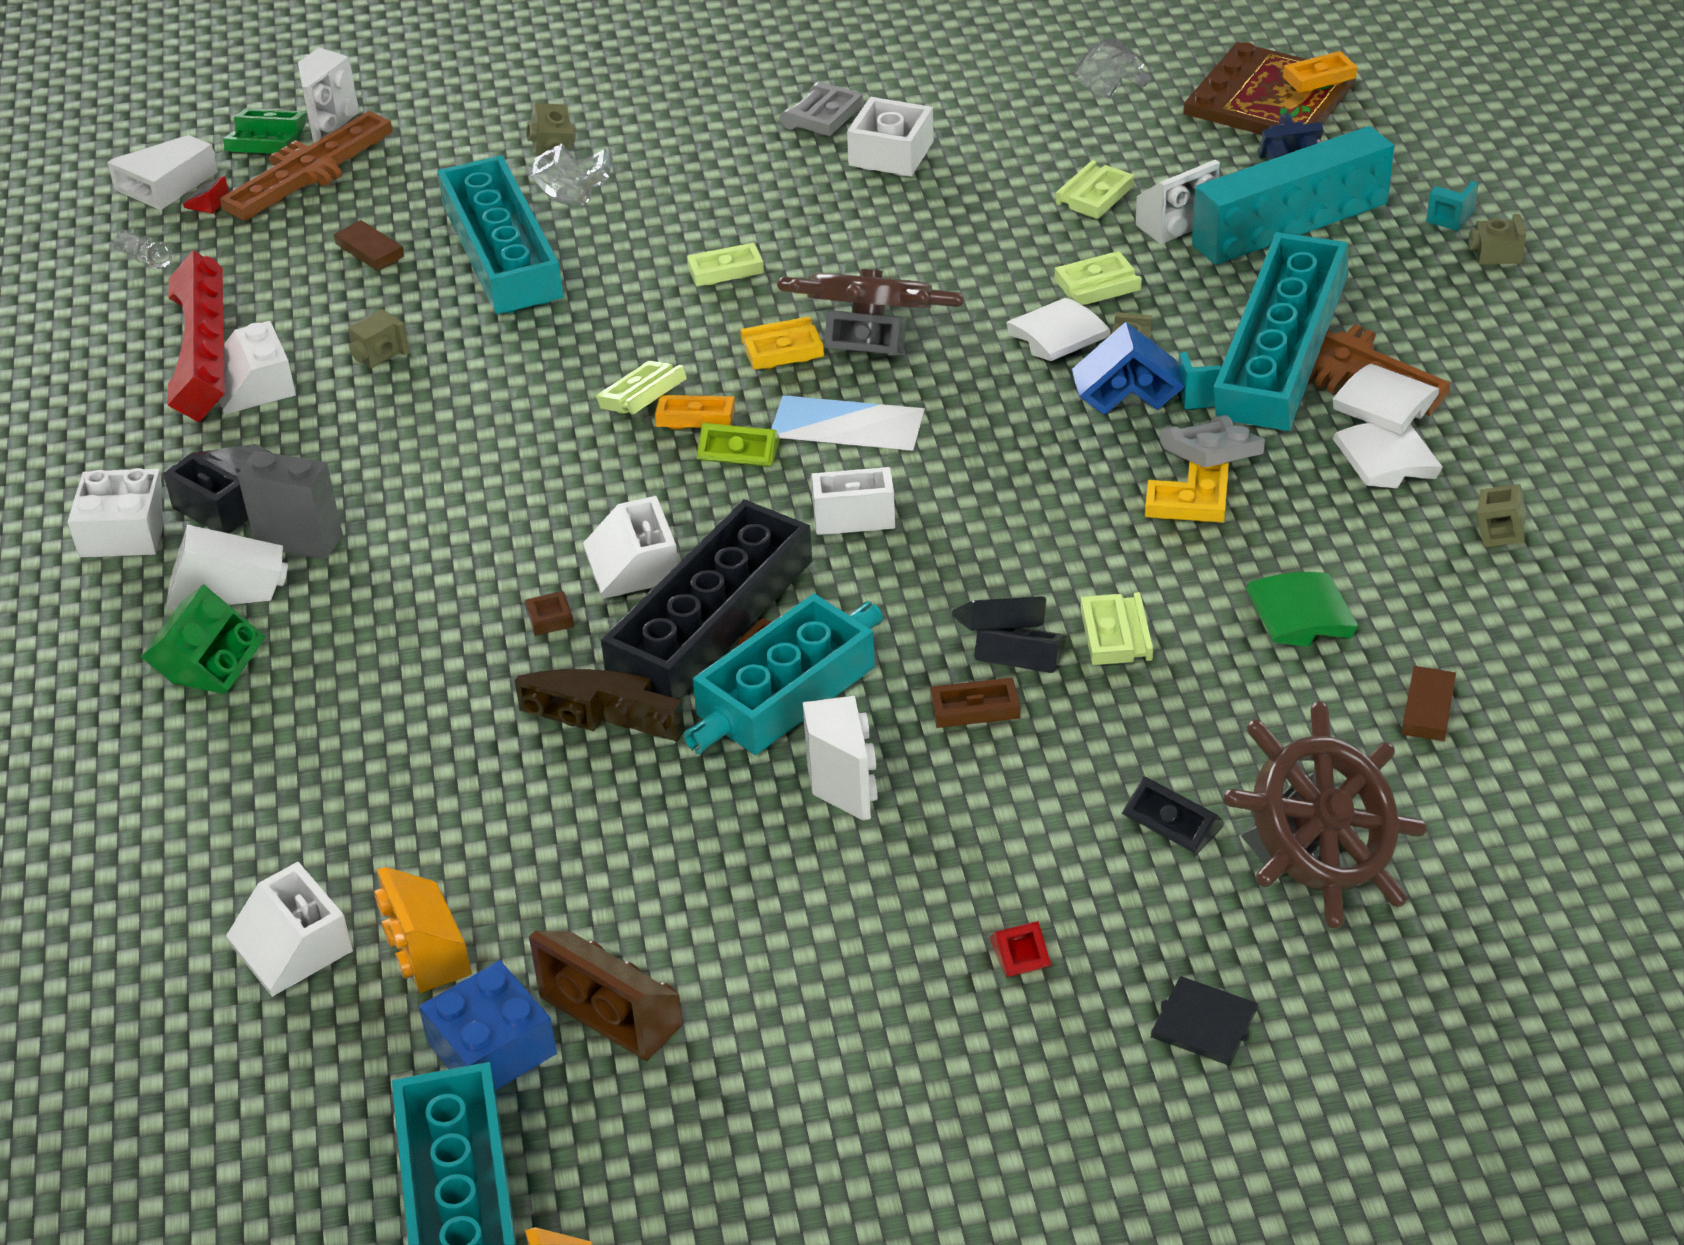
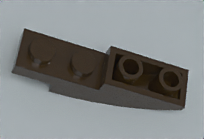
(593, 696)

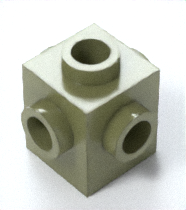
(550, 127)

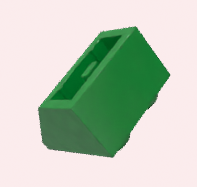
(203, 643)

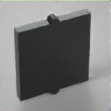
(1204, 1020)

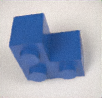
(1126, 365)

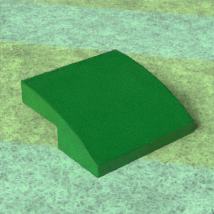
(264, 130)
(1300, 607)

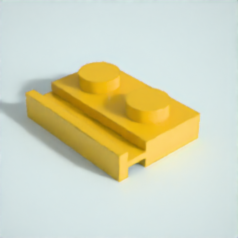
(782, 343)

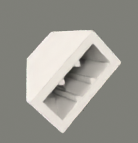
(164, 170)
(228, 564)

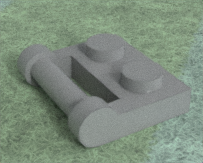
(823, 109)
(1212, 442)

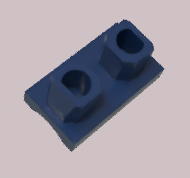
(1288, 137)

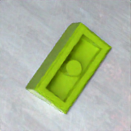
(737, 444)

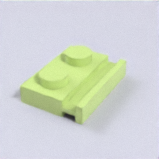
(1095, 189)
(1098, 278)
(641, 387)
(1116, 628)

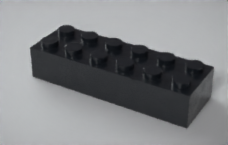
(709, 598)

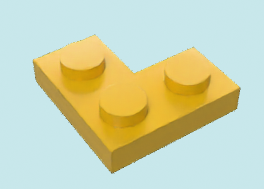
(1197, 500)

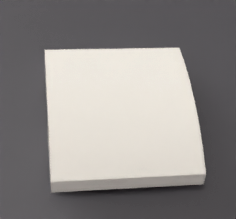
(1058, 329)
(1384, 398)
(1386, 456)

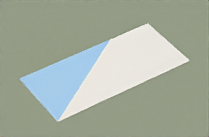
(848, 422)

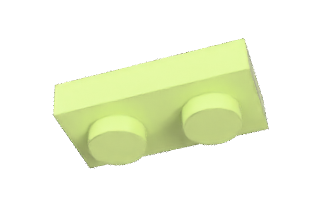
(725, 264)

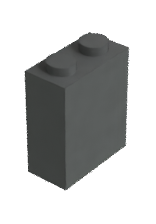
(291, 503)

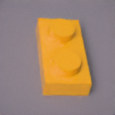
(1320, 72)
(691, 411)

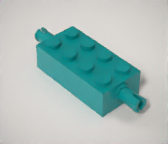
(796, 659)

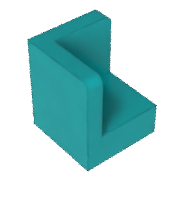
(1451, 208)
(1198, 383)

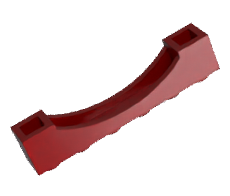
(200, 368)

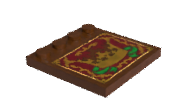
(1251, 94)

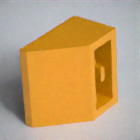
(421, 929)

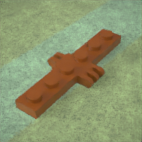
(305, 164)
(1349, 352)

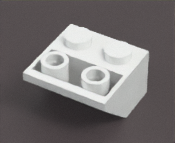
(327, 91)
(1168, 207)
(853, 500)
(117, 513)
(631, 548)
(839, 756)
(289, 930)

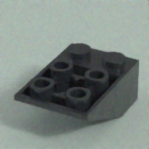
(208, 486)

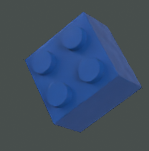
(489, 1021)

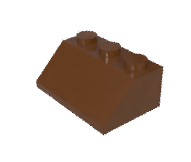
(605, 992)

